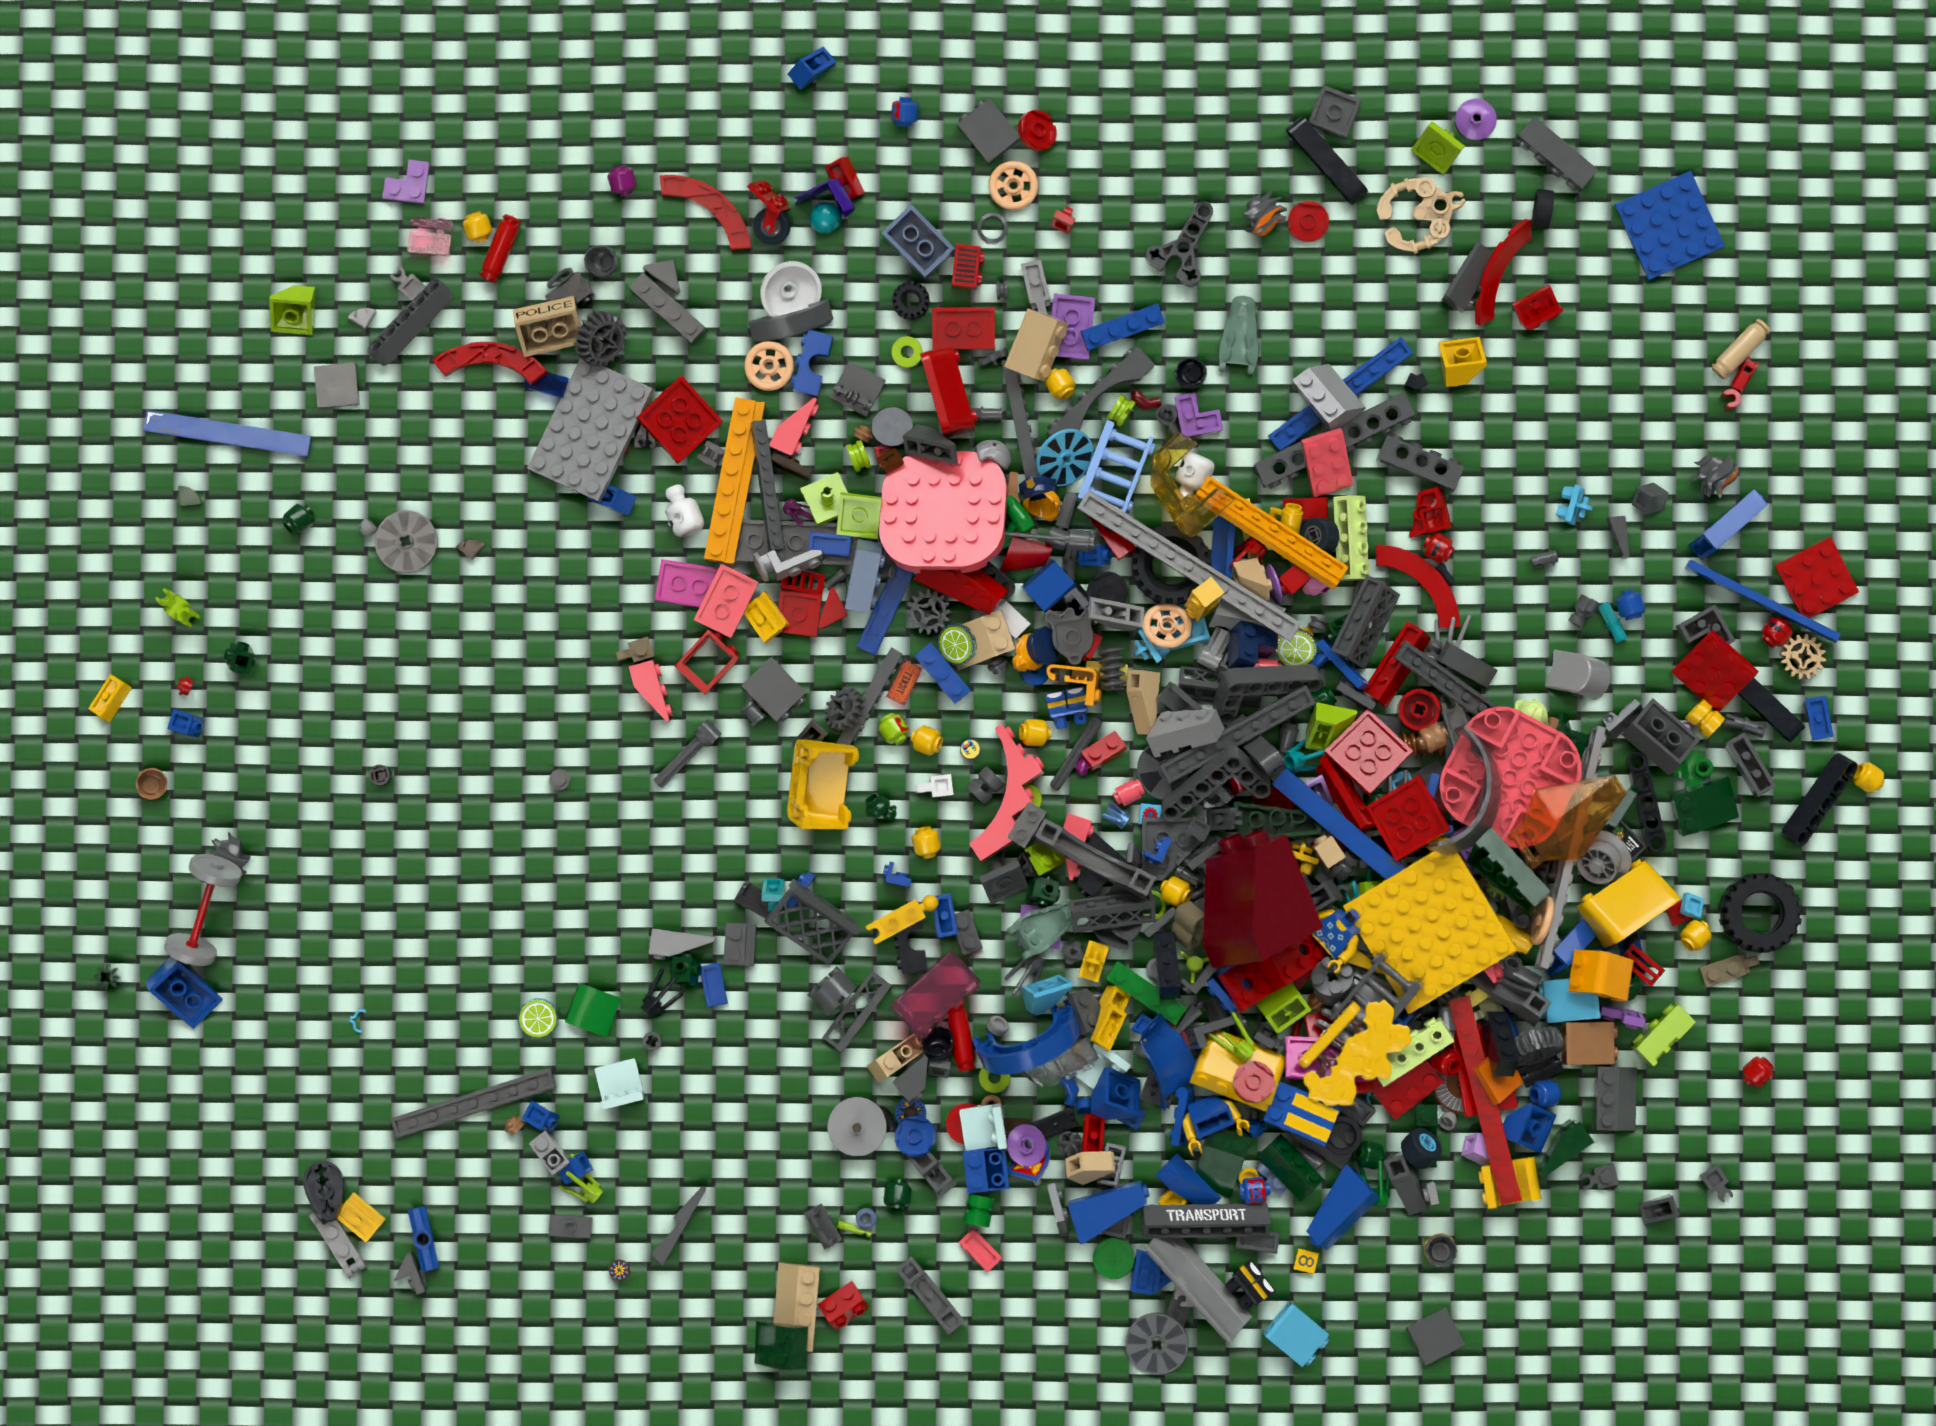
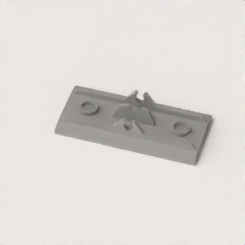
(1199, 1286)

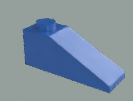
(1186, 1182)

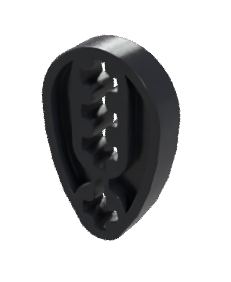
(335, 1184)

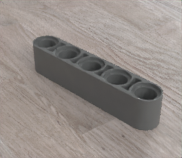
(410, 322)

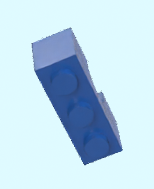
(814, 345)
(942, 673)

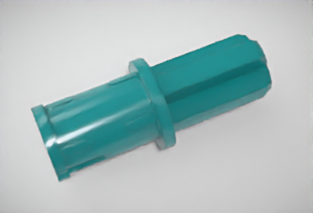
(1612, 622)

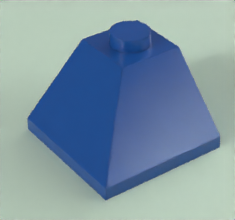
(1116, 1096)
(1529, 1126)

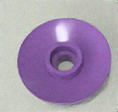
(1470, 128)
(1276, 593)
(1018, 1147)

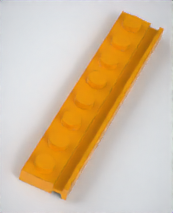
(733, 483)
(1278, 536)

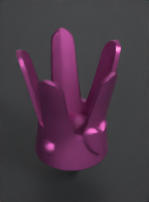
(793, 508)

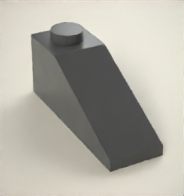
(929, 444)

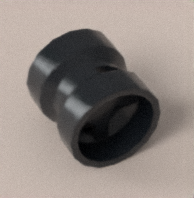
(384, 775)

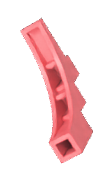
(1020, 773)

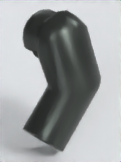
(890, 1122)

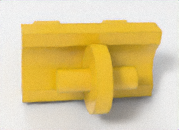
(1307, 861)
(1093, 961)

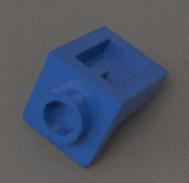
(1098, 557)
(186, 723)
(1161, 848)
(898, 879)
(540, 1117)

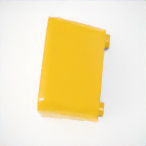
(820, 784)
(1627, 903)

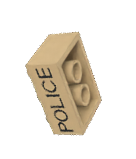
(547, 326)

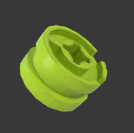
(1121, 410)
(858, 456)

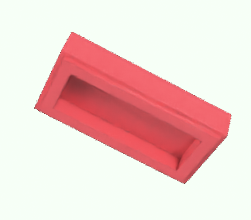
(980, 1250)

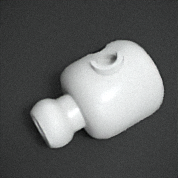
(1193, 472)
(683, 512)

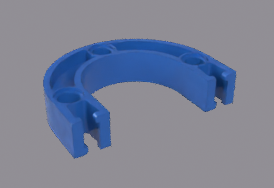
(1034, 1052)

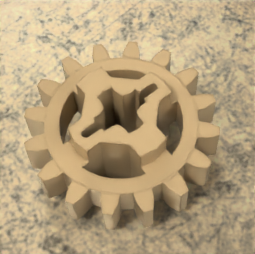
(1811, 658)

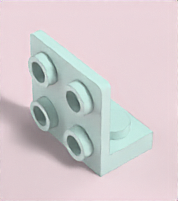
(1106, 1059)
(619, 1083)
(983, 1127)

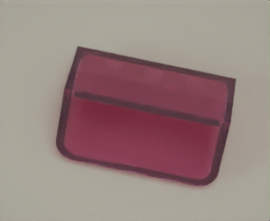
(935, 994)

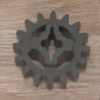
(931, 603)
(844, 709)

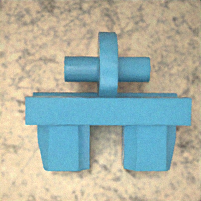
(1575, 495)
(1156, 652)

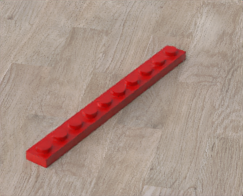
(1488, 1112)

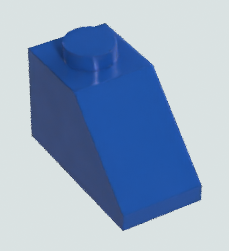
(811, 67)
(617, 500)

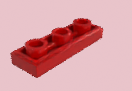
(1116, 543)

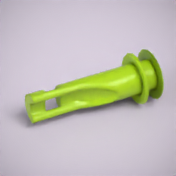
(851, 1228)

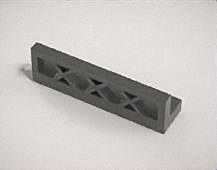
(1205, 690)
(1177, 699)
(1111, 906)
(860, 1020)

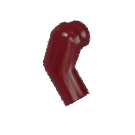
(1143, 402)

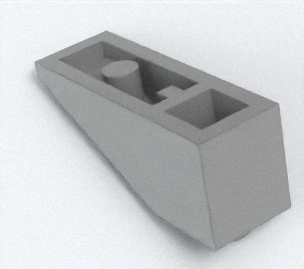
(1116, 614)
(670, 943)

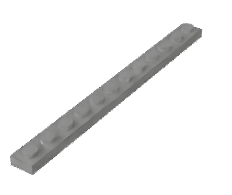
(1188, 565)
(1564, 877)

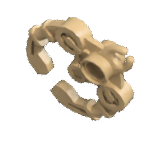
(1425, 210)

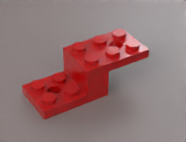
(1272, 973)

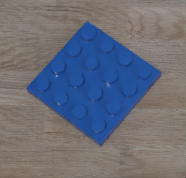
(1669, 225)

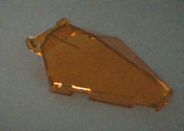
(1567, 818)

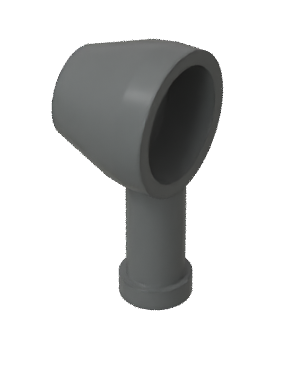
(1166, 418)

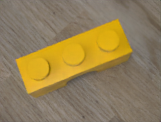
(1203, 600)

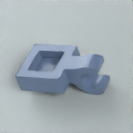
(1275, 1184)

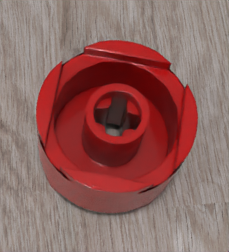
(1406, 709)

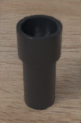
(1441, 568)

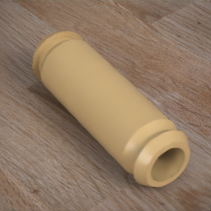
(1740, 349)

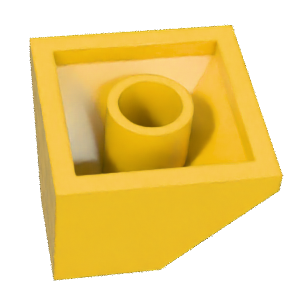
(1461, 360)

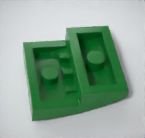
(592, 1010)

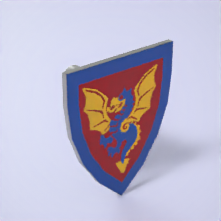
(1033, 1172)

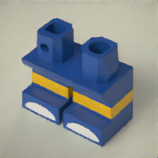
(1076, 706)

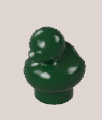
(879, 806)

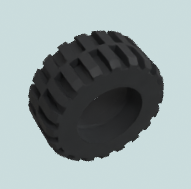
(1788, 907)

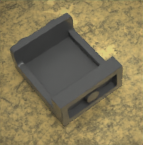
(988, 131)
(774, 690)
(1027, 825)
(1199, 981)
(1196, 1037)

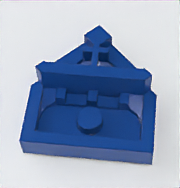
(1147, 1275)

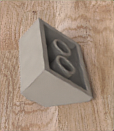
(1328, 396)

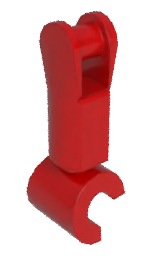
(1739, 384)

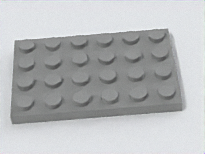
(590, 429)

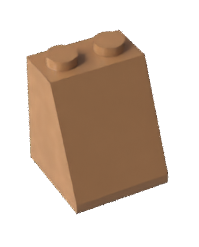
(1589, 1043)

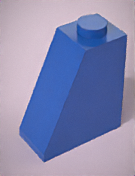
(1575, 939)

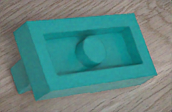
(772, 891)

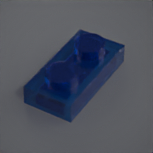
(549, 384)

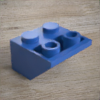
(985, 1170)

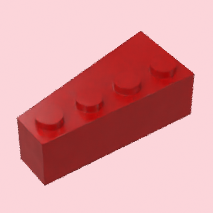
(971, 588)

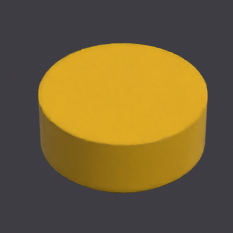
(1247, 1173)

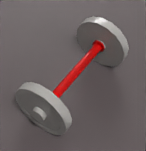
(192, 948)

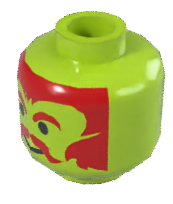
(893, 729)

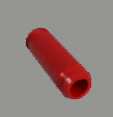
(500, 248)
(963, 1046)

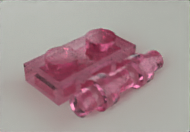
(430, 243)

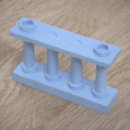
(1103, 453)

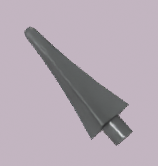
(1191, 1015)

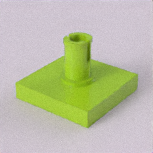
(1437, 147)
(824, 498)
(859, 515)

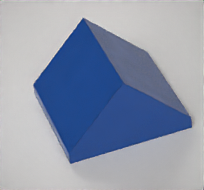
(1048, 585)

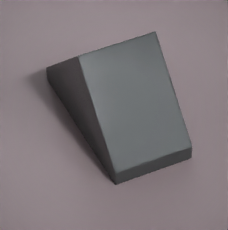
(665, 273)
(812, 731)
(1659, 1209)

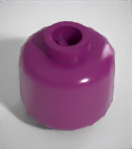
(622, 180)

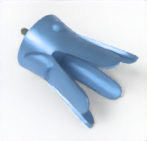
(1118, 816)

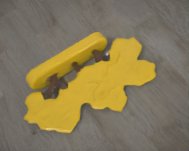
(1360, 1055)

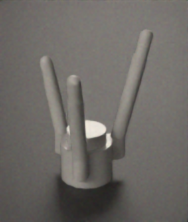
(1451, 629)

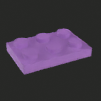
(1079, 313)

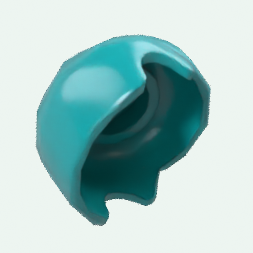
(825, 217)

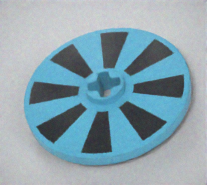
(1067, 443)

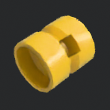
(1705, 718)

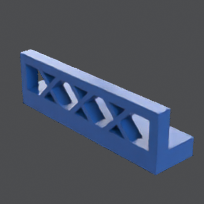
(1222, 546)

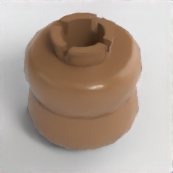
(1432, 737)

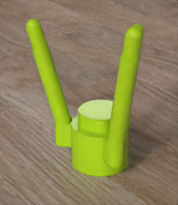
(1193, 964)
(1241, 1049)
(590, 1191)

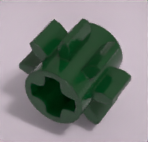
(101, 976)

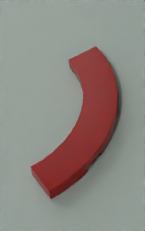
(713, 201)
(1493, 272)
(490, 353)
(1425, 575)

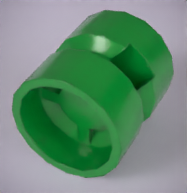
(978, 1210)

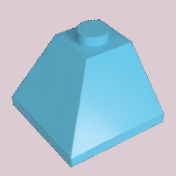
(1045, 993)

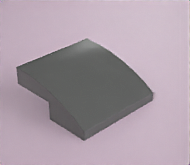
(1435, 1336)

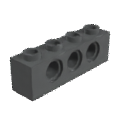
(1452, 466)

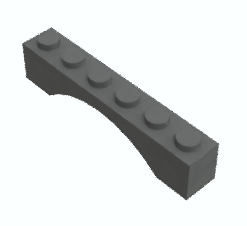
(1131, 369)
(1076, 850)
(1518, 999)

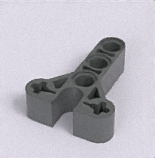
(1187, 259)

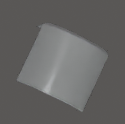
(1578, 674)

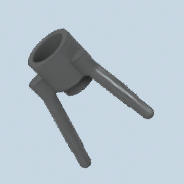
(1031, 965)

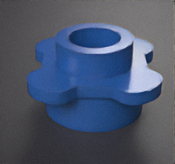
(1255, 1128)

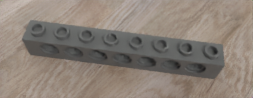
(1399, 404)

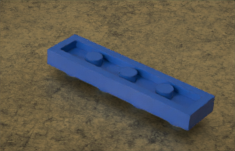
(1122, 327)

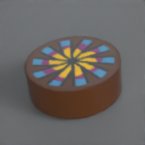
(619, 1270)

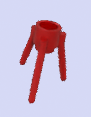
(1252, 547)

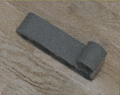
(1261, 751)

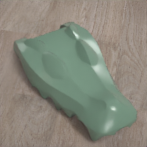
(1239, 339)
(1042, 928)

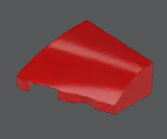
(1431, 513)
(1025, 554)

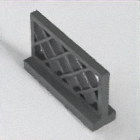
(1360, 615)
(819, 906)

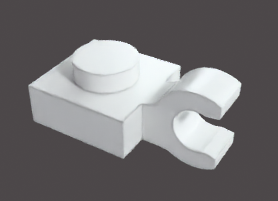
(939, 785)

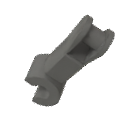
(1063, 521)

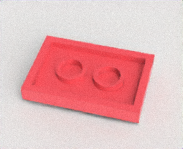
(1327, 462)
(726, 601)

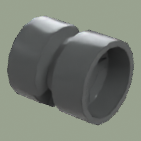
(992, 782)

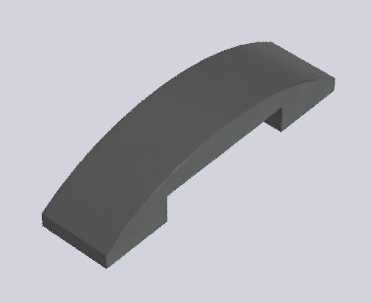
(791, 323)
(930, 1295)

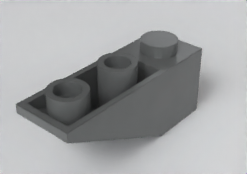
(1406, 1183)

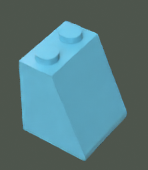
(1566, 1004)
(1296, 1334)

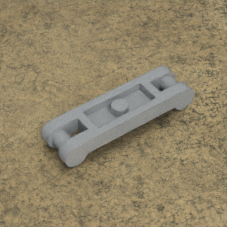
(339, 1243)

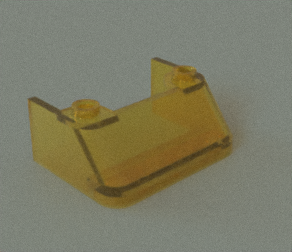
(1187, 512)

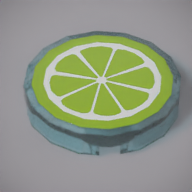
(957, 644)
(1298, 651)
(538, 1018)

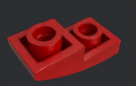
(1310, 506)

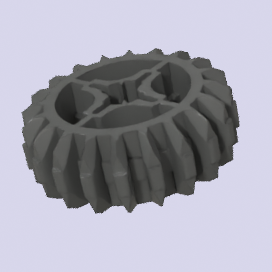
(604, 326)
(1538, 1045)

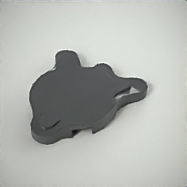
(1071, 633)

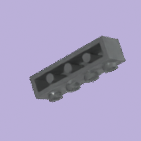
(1556, 154)

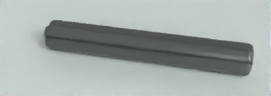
(1075, 753)

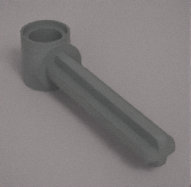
(705, 736)

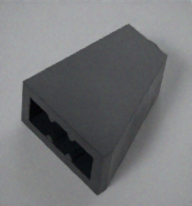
(1088, 881)

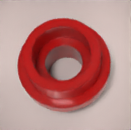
(184, 685)

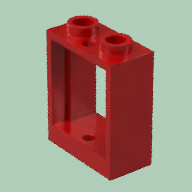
(717, 638)

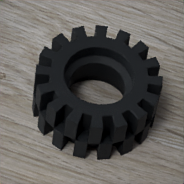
(910, 313)

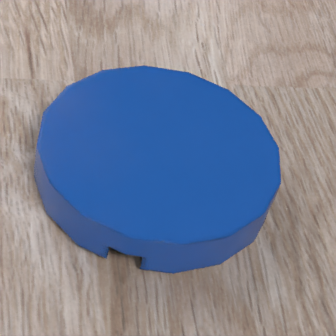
(915, 1136)

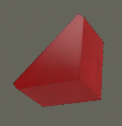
(833, 610)

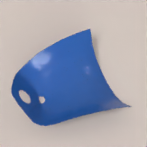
(1167, 1057)

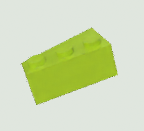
(1662, 1034)

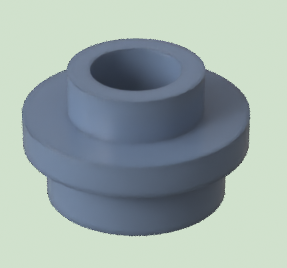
(866, 1225)

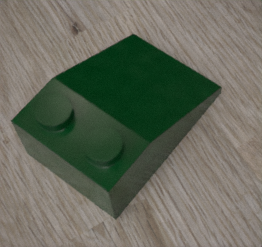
(1703, 806)
(1566, 1144)
(1222, 1160)
(781, 1345)

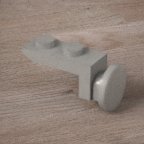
(791, 567)

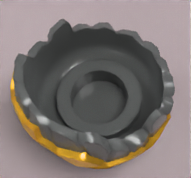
(1440, 1250)

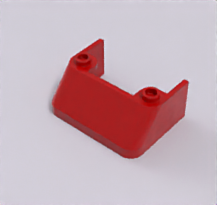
(948, 391)

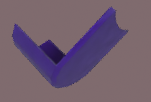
(837, 191)

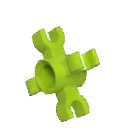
(177, 607)

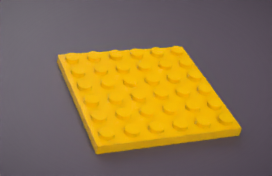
(1432, 926)

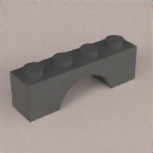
(667, 308)

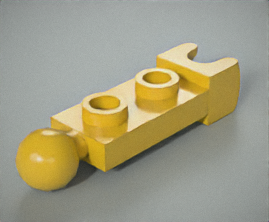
(902, 917)

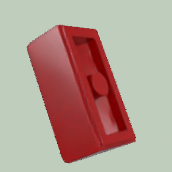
(844, 171)
(1093, 1133)

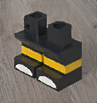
(1256, 1291)

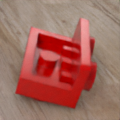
(1537, 308)
(843, 1306)

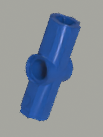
(426, 1253)

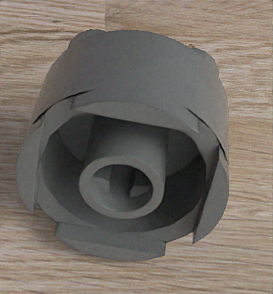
(1332, 987)
(832, 991)

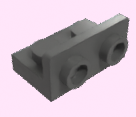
(1351, 692)

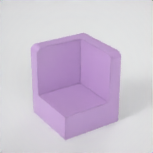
(1475, 1149)

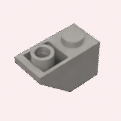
(549, 1152)

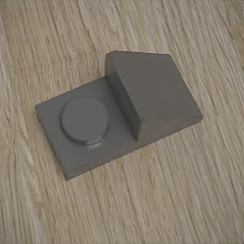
(410, 1267)

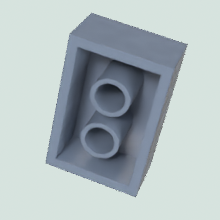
(918, 242)
(865, 576)

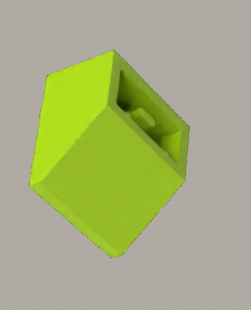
(1327, 725)
(1283, 1007)

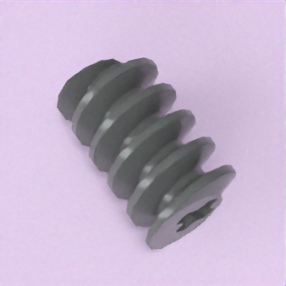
(1112, 669)

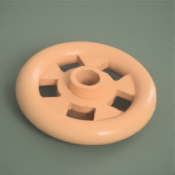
(1028, 176)
(780, 353)
(1175, 611)
(1542, 921)

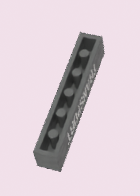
(1205, 1220)

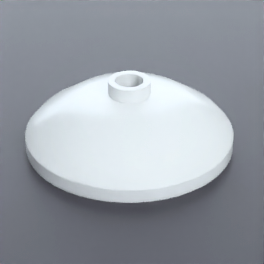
(803, 290)

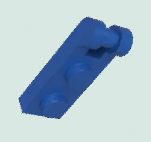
(1186, 1097)

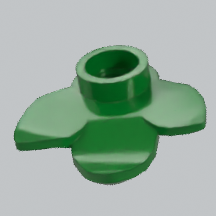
(1689, 769)

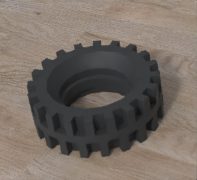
(1154, 588)

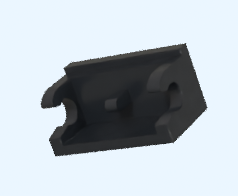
(1078, 600)
(751, 898)
(1056, 1122)

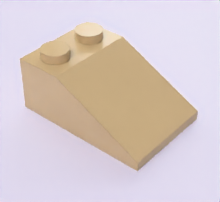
(991, 636)

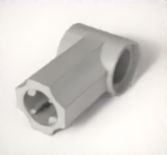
(1213, 652)

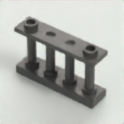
(1411, 989)

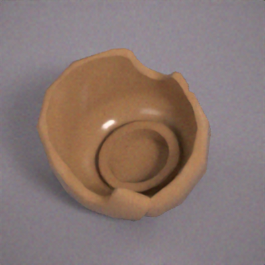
(151, 783)

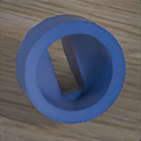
(1083, 1106)

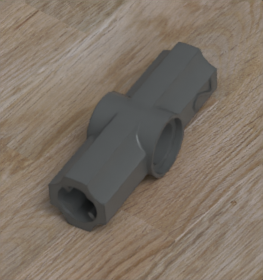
(1519, 974)

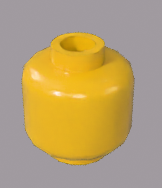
(477, 227)
(1060, 384)
(1034, 732)
(926, 740)
(1869, 777)
(926, 842)
(1176, 891)
(1695, 935)

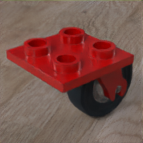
(772, 223)

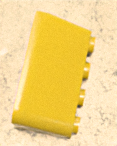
(1217, 1066)

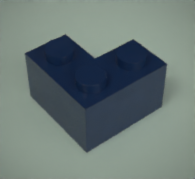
(1248, 643)

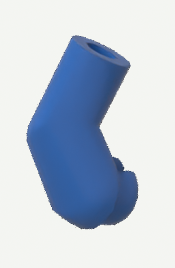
(1072, 1090)

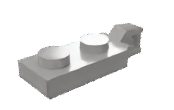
(1036, 285)

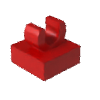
(1063, 221)

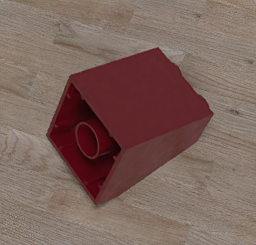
(1255, 900)

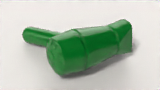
(1019, 518)

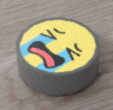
(970, 749)

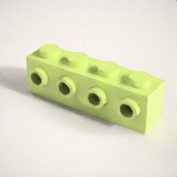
(1353, 544)
(1423, 1045)

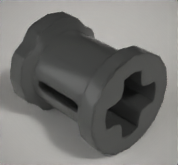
(753, 712)

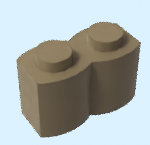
(1188, 925)

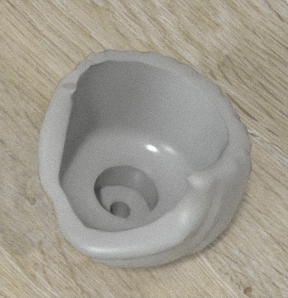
(995, 451)

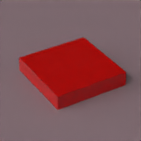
(801, 612)

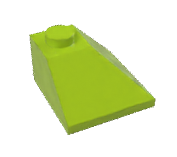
(293, 310)

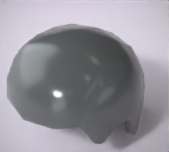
(601, 260)

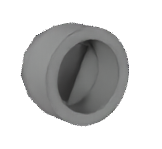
(367, 527)
(1448, 1120)

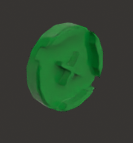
(1113, 1258)

